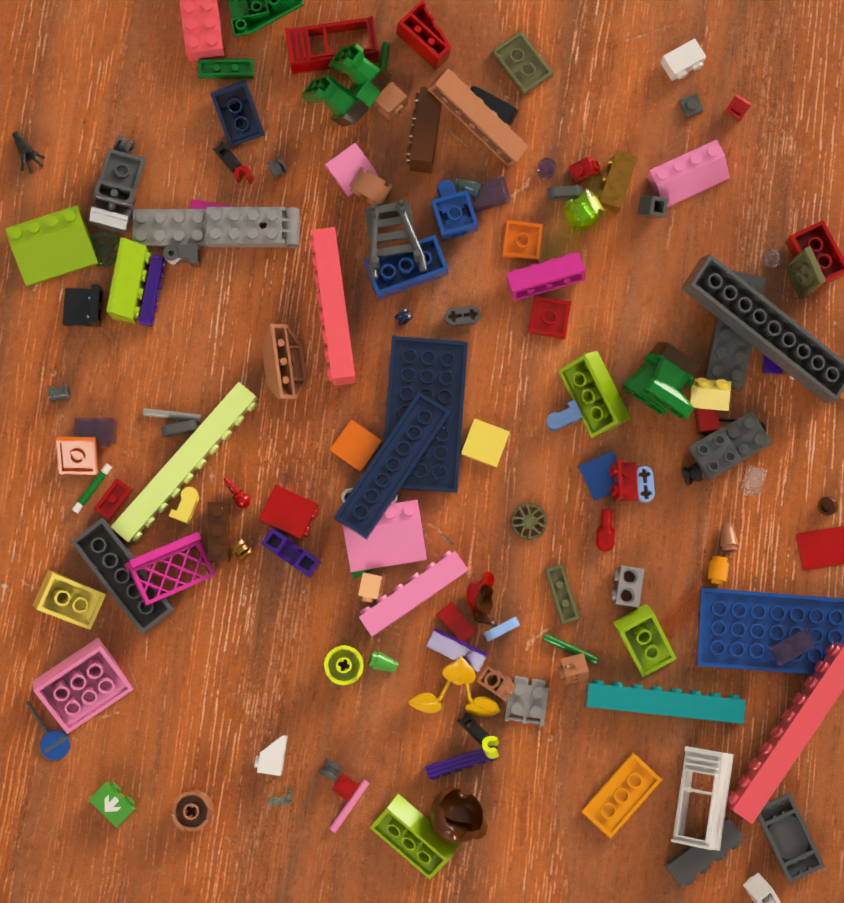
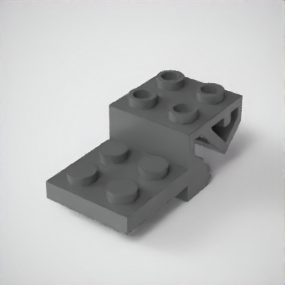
(116, 191)
(729, 445)

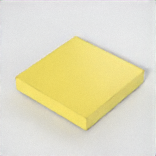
(485, 443)

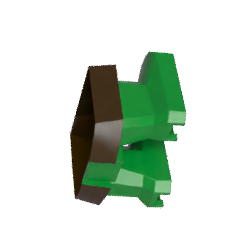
(351, 103)
(661, 380)

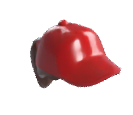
(480, 599)

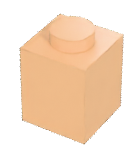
(370, 587)

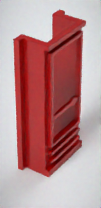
(299, 45)

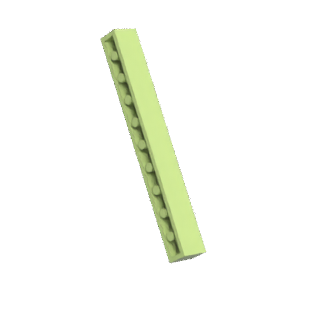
(184, 463)

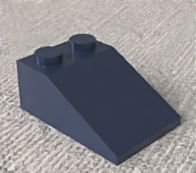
(237, 113)

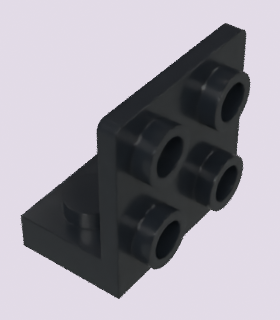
(83, 306)

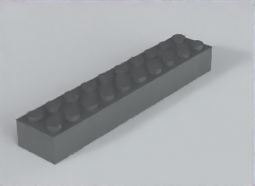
(766, 328)

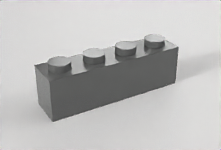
(697, 860)

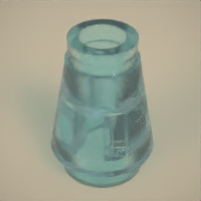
(473, 187)

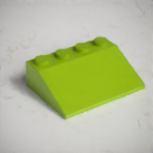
(52, 245)

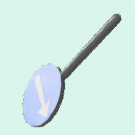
(54, 743)

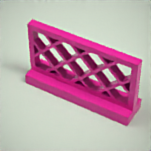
(165, 552)

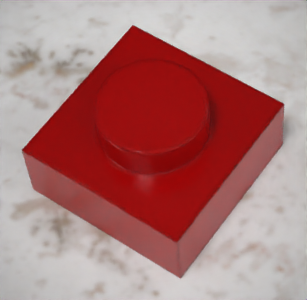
(738, 107)
(345, 787)

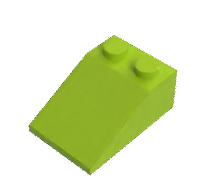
(644, 640)

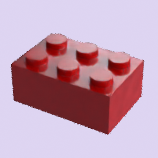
(823, 247)

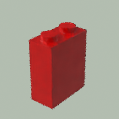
(289, 512)

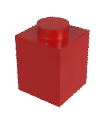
(706, 421)

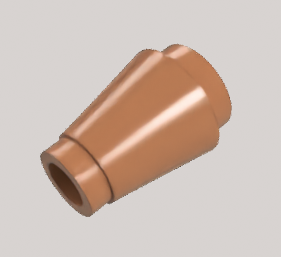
(728, 539)

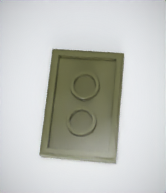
(522, 63)
(805, 273)

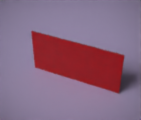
(821, 548)

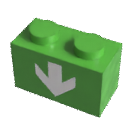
(113, 803)

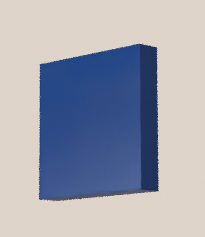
(597, 475)

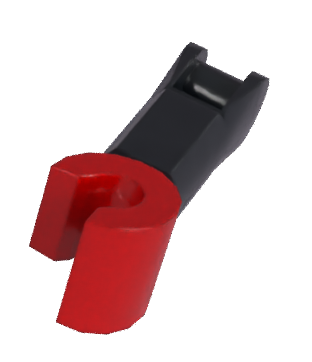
(234, 164)

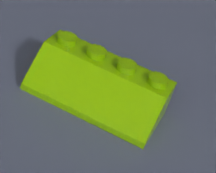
(128, 281)
(594, 394)
(413, 837)

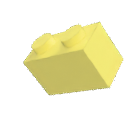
(711, 394)

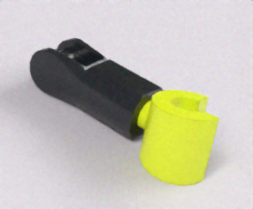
(480, 736)

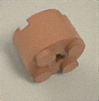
(370, 186)
(180, 810)

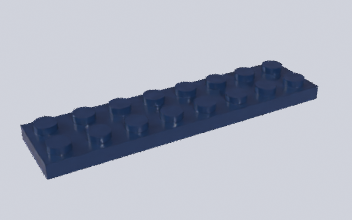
(392, 465)

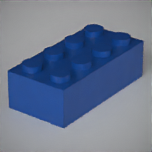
(403, 273)

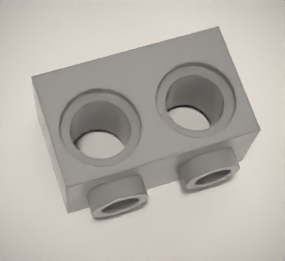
(634, 587)

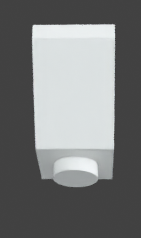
(272, 758)
(760, 890)

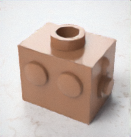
(391, 101)
(573, 669)
(496, 683)

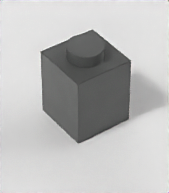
(652, 207)

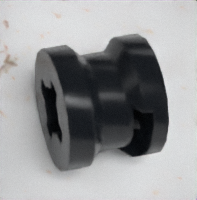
(691, 474)

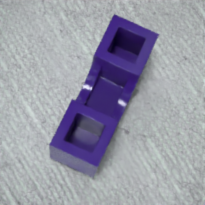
(291, 553)

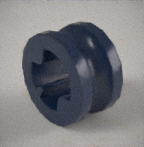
(403, 317)

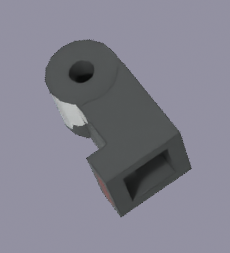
(182, 253)

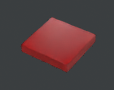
(549, 317)

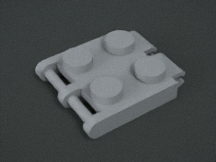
(527, 701)

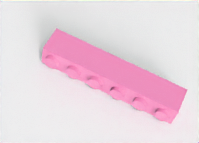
(413, 594)

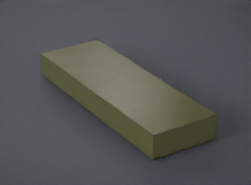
(562, 594)

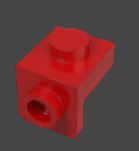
(584, 169)

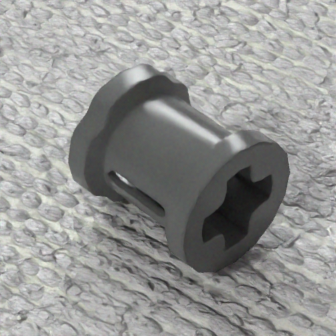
(59, 393)

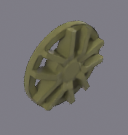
(529, 521)

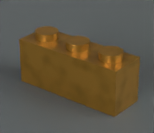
(616, 180)

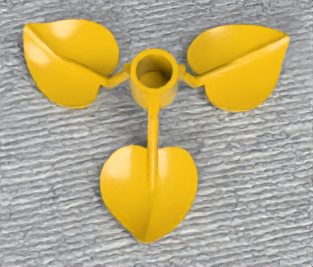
(459, 673)

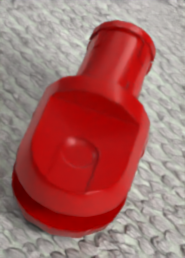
(605, 533)

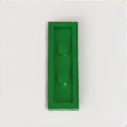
(226, 68)

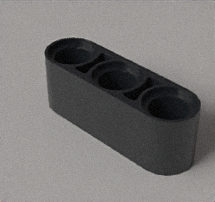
(504, 110)

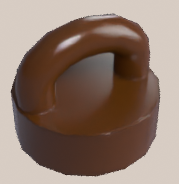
(828, 506)

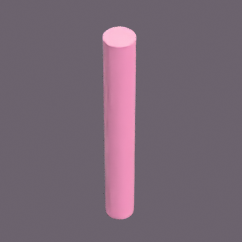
(349, 805)

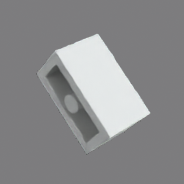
(683, 59)

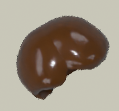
(457, 817)

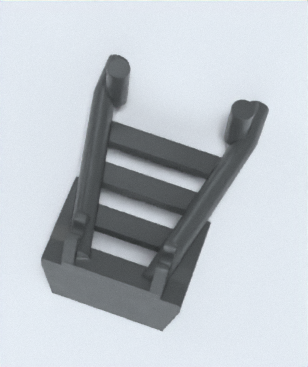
(374, 222)

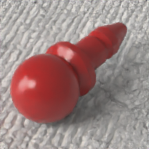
(241, 499)

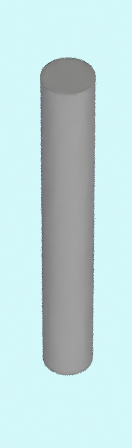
(171, 415)

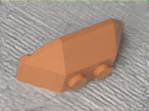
(283, 362)

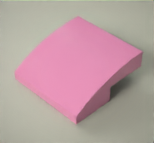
(346, 166)

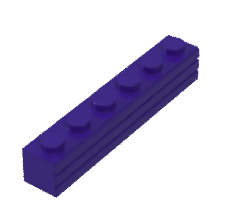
(152, 289)
(457, 763)

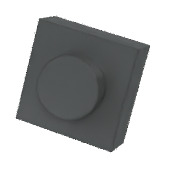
(691, 106)

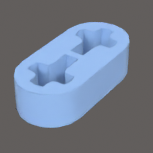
(649, 484)
(501, 629)

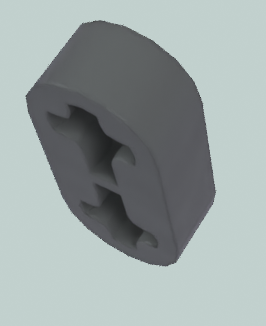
(564, 193)
(461, 311)
(179, 428)

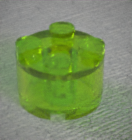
(583, 211)

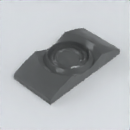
(789, 838)

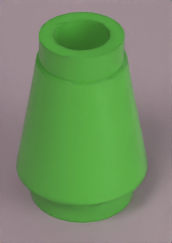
(382, 662)

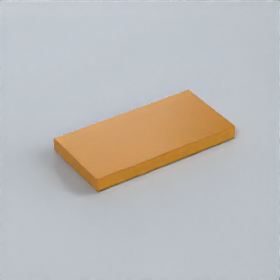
(621, 795)

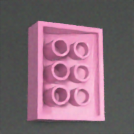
(393, 542)
(82, 685)

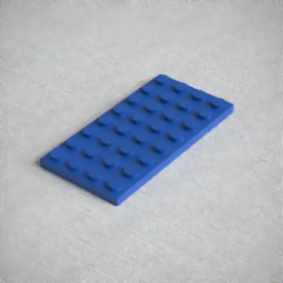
(742, 624)

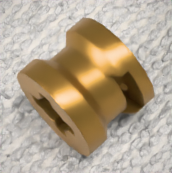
(240, 548)

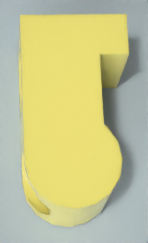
(187, 506)

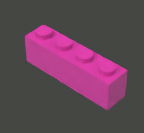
(545, 276)

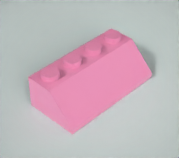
(689, 173)

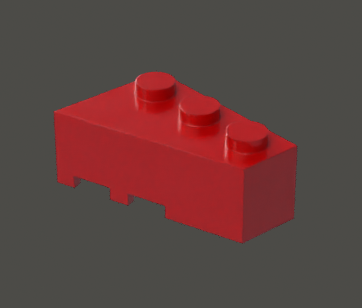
(424, 36)

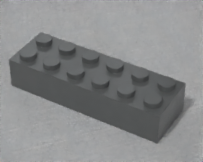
(728, 351)
(106, 557)

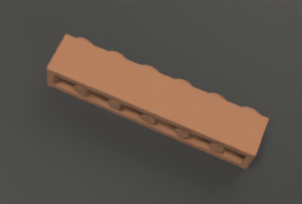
(478, 117)

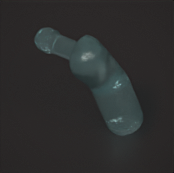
(279, 800)

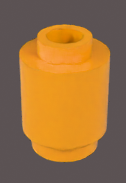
(718, 570)

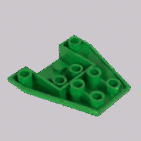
(253, 15)

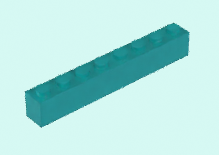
(665, 703)

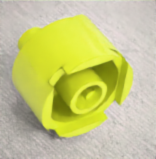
(353, 659)

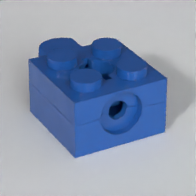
(453, 212)

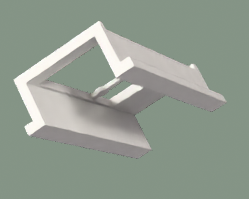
(708, 763)

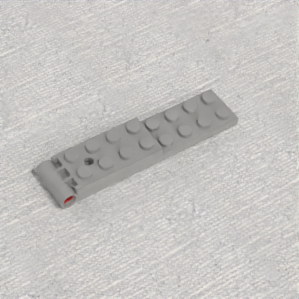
(217, 227)

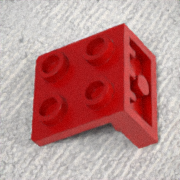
(624, 481)

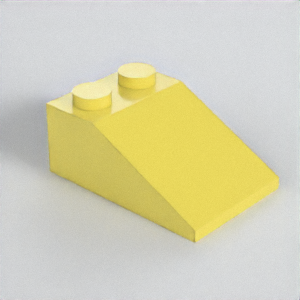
(68, 600)

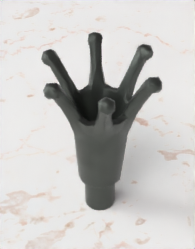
(26, 152)

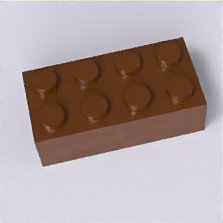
(424, 132)

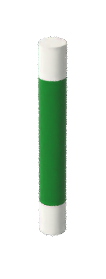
(92, 487)

